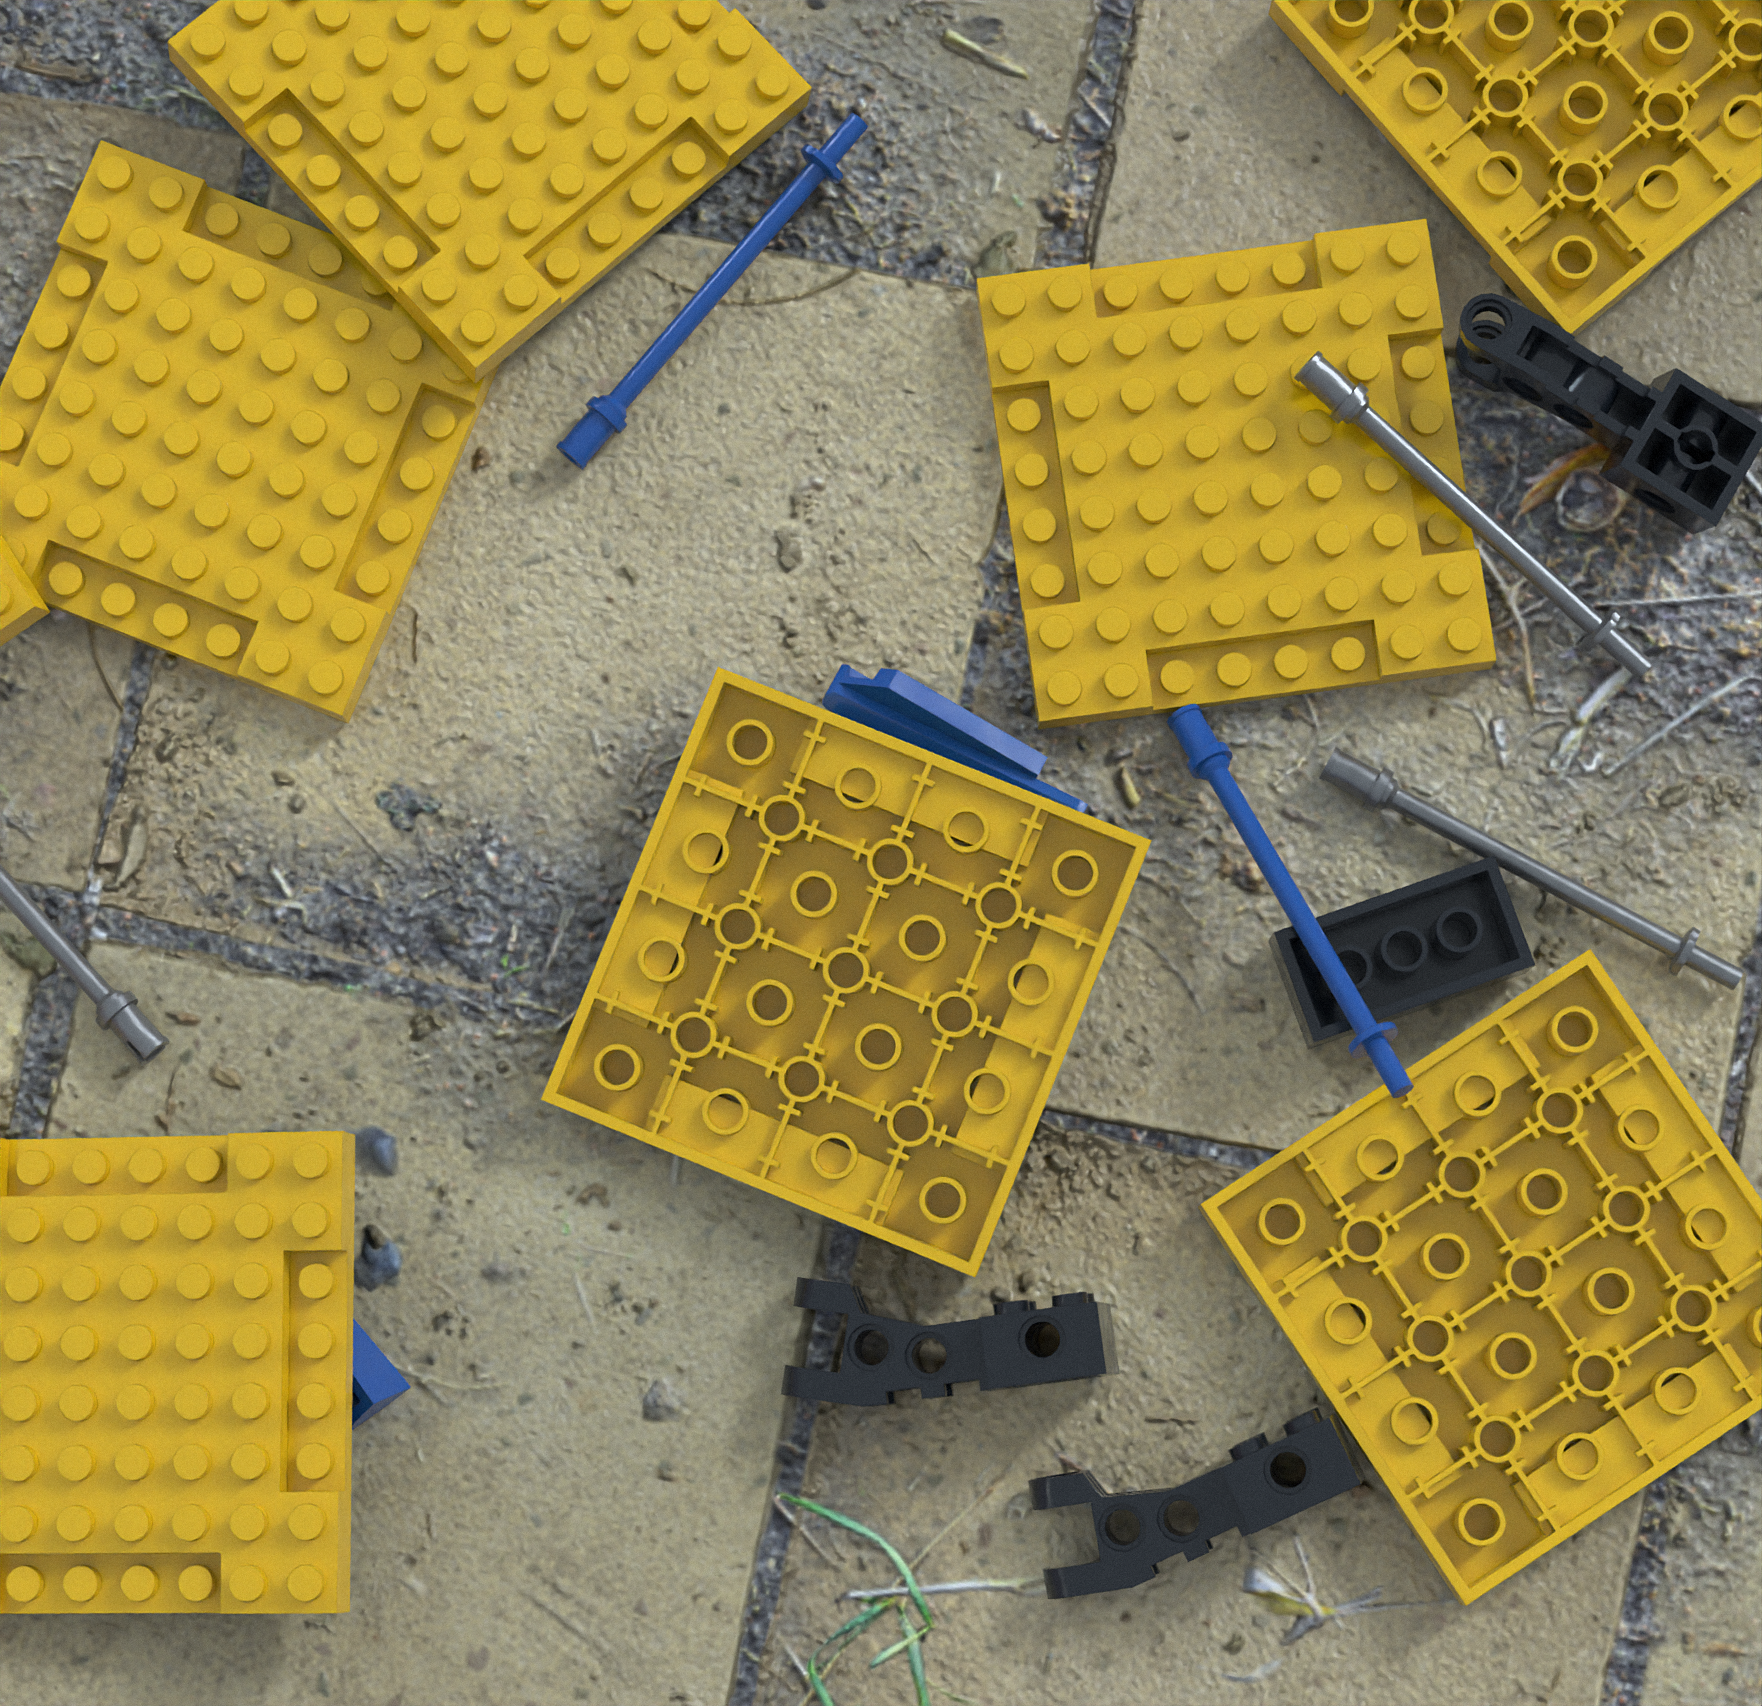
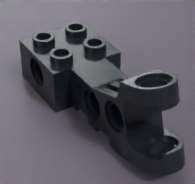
(1669, 441)
(994, 1349)
(1236, 1494)

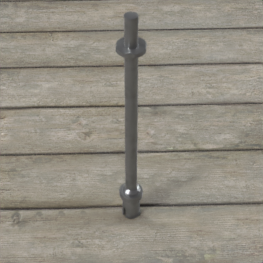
(1352, 405)
(1382, 792)
(114, 1007)

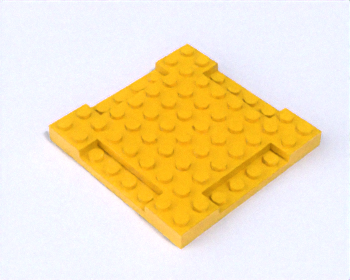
(1557, 127)
(491, 144)
(225, 435)
(1197, 508)
(846, 971)
(1515, 1275)
(176, 1373)

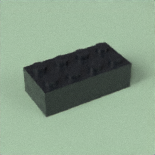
(1408, 949)

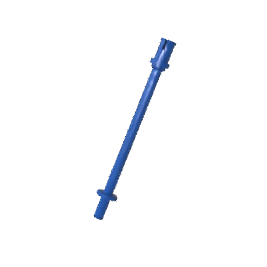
(608, 412)
(1210, 762)

